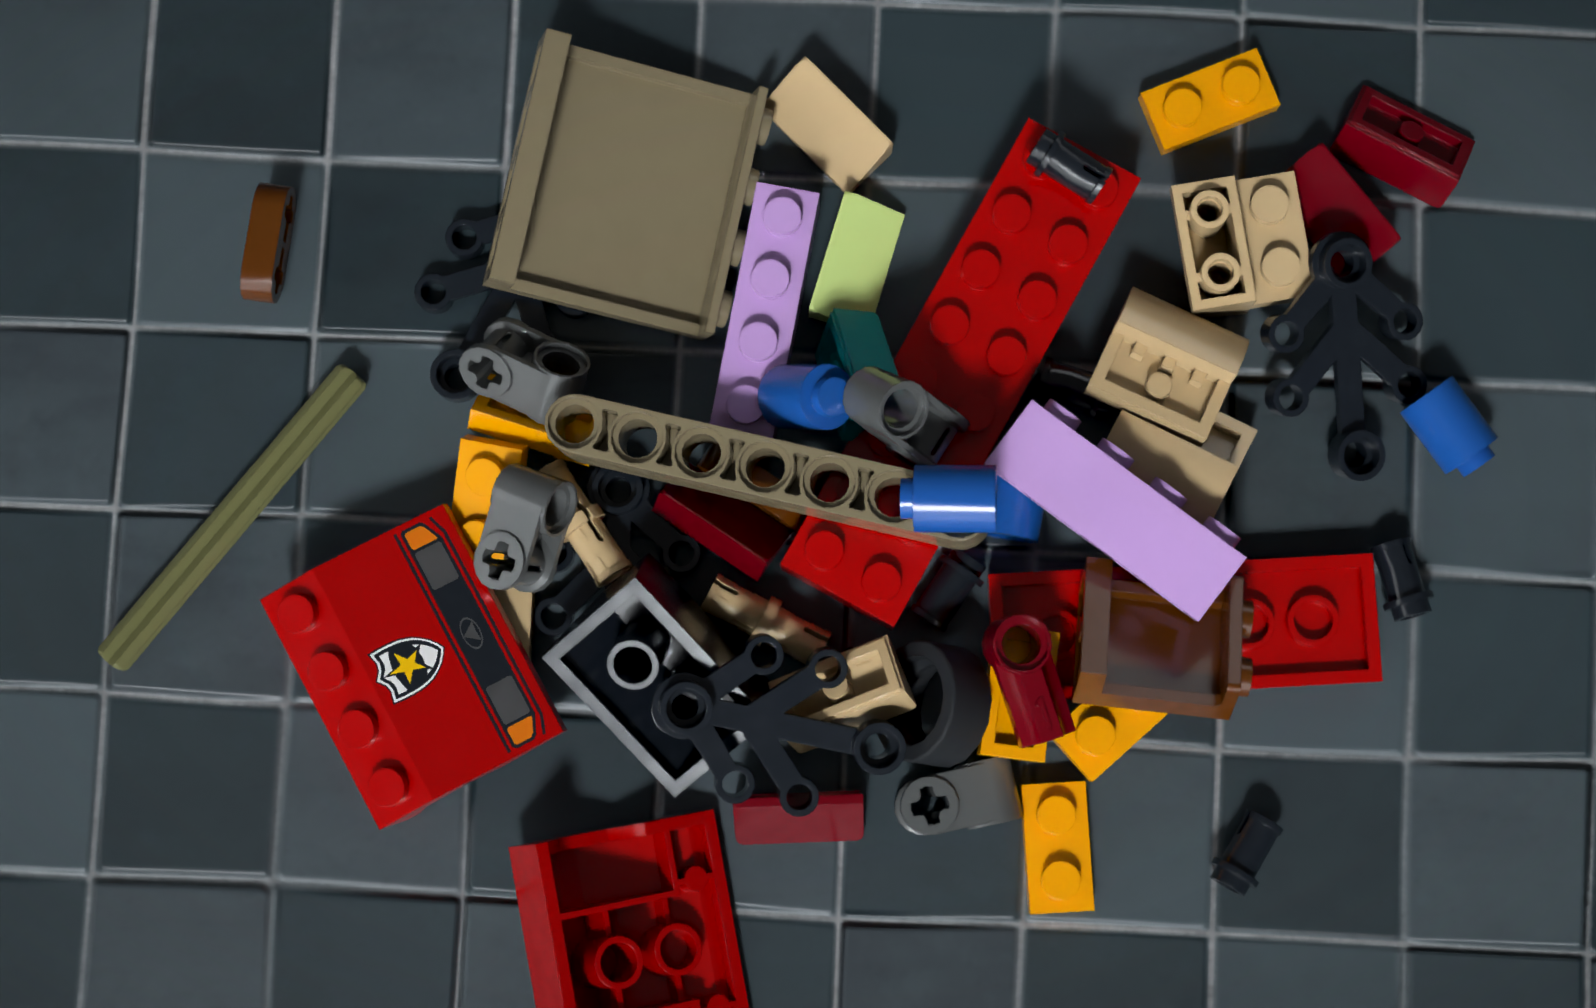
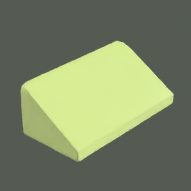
(856, 257)

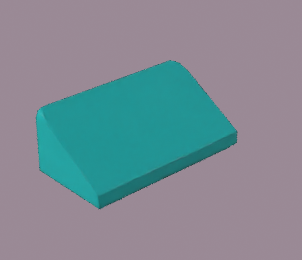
(853, 342)

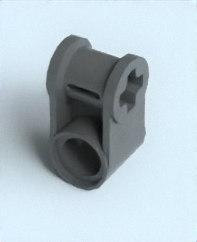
(529, 367)
(910, 424)
(526, 525)
(969, 795)

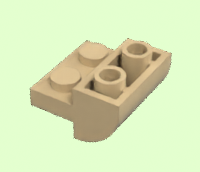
(1241, 242)
(1167, 366)
(1194, 471)

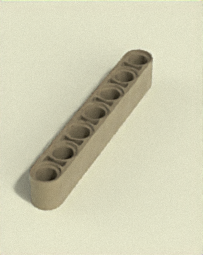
(733, 473)

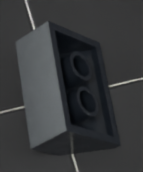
(627, 646)

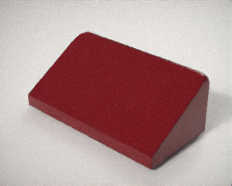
(1402, 147)
(1336, 203)
(724, 526)
(764, 821)

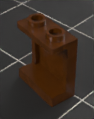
(1154, 657)

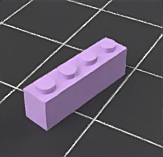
(765, 302)
(1116, 510)

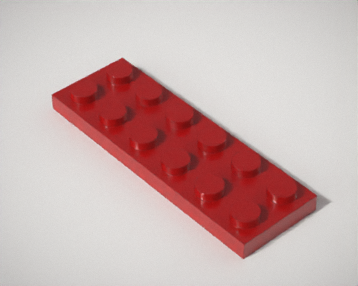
(1308, 628)

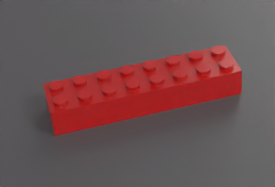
(974, 353)

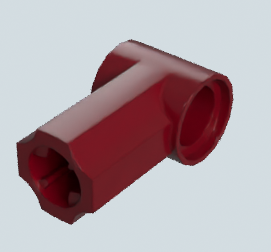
(1031, 686)

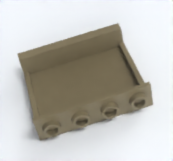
(627, 190)

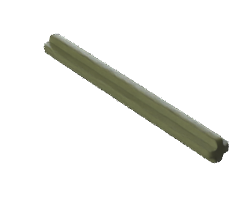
(231, 518)

